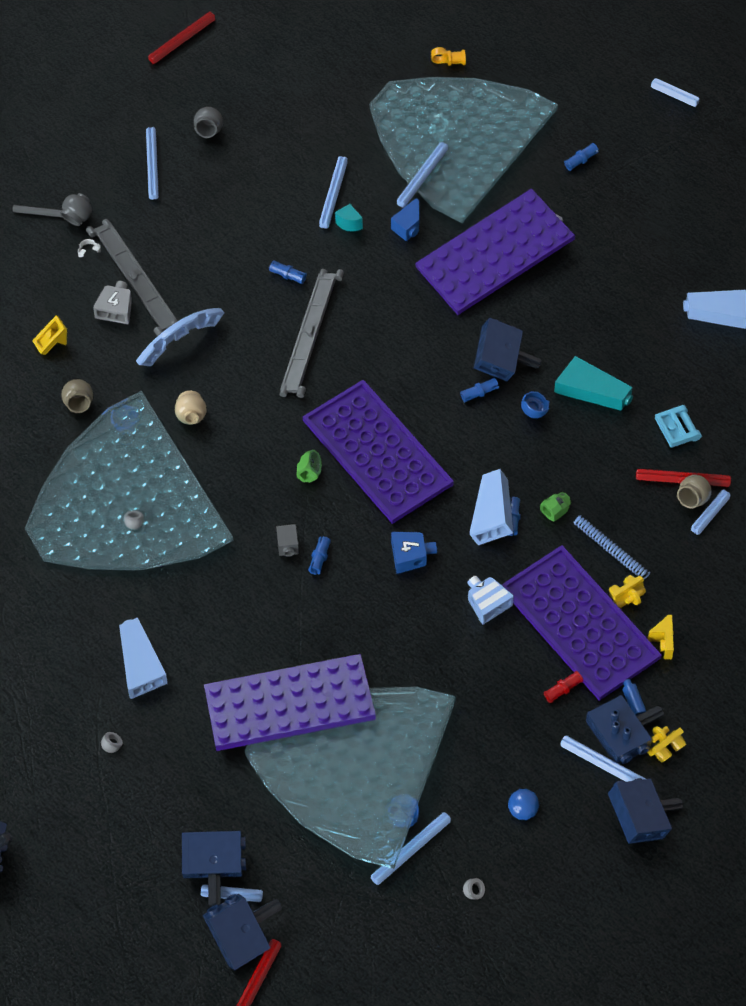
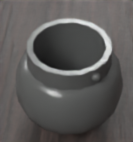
(208, 122)
(76, 209)

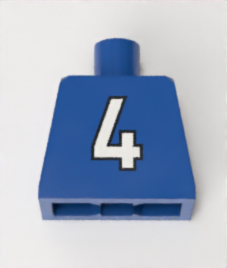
(410, 550)

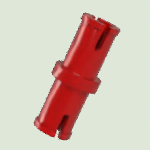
(563, 686)

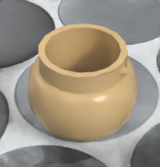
(190, 407)

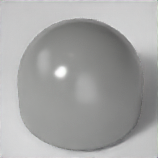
(133, 522)
(109, 746)
(467, 888)

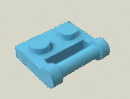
(673, 429)

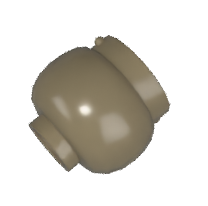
(77, 395)
(694, 491)

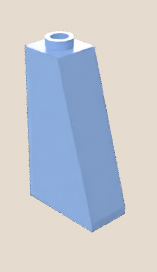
(717, 307)
(493, 509)
(140, 660)

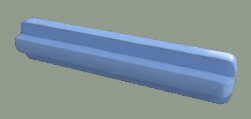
(675, 92)
(710, 512)
(249, 894)

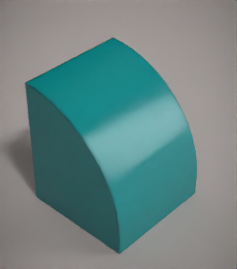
(349, 219)

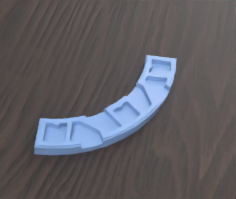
(181, 328)

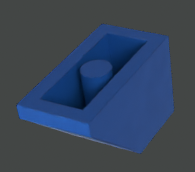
(406, 221)

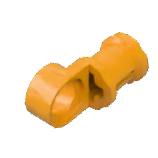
(448, 56)

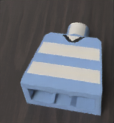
(488, 598)

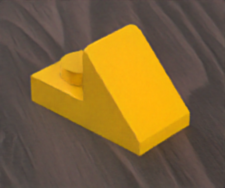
(53, 333)
(664, 634)

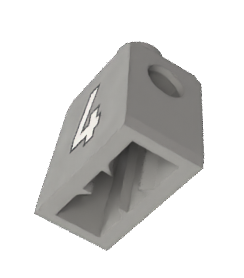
(114, 303)

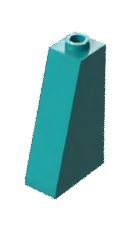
(592, 385)

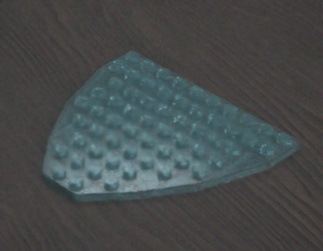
(476, 118)
(117, 468)
(361, 778)

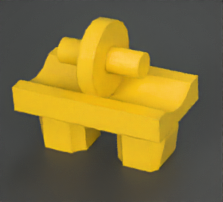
(630, 592)
(660, 749)

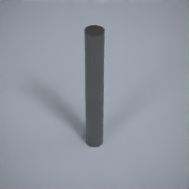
(35, 210)

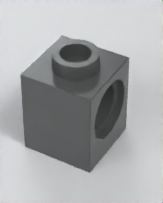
(287, 540)

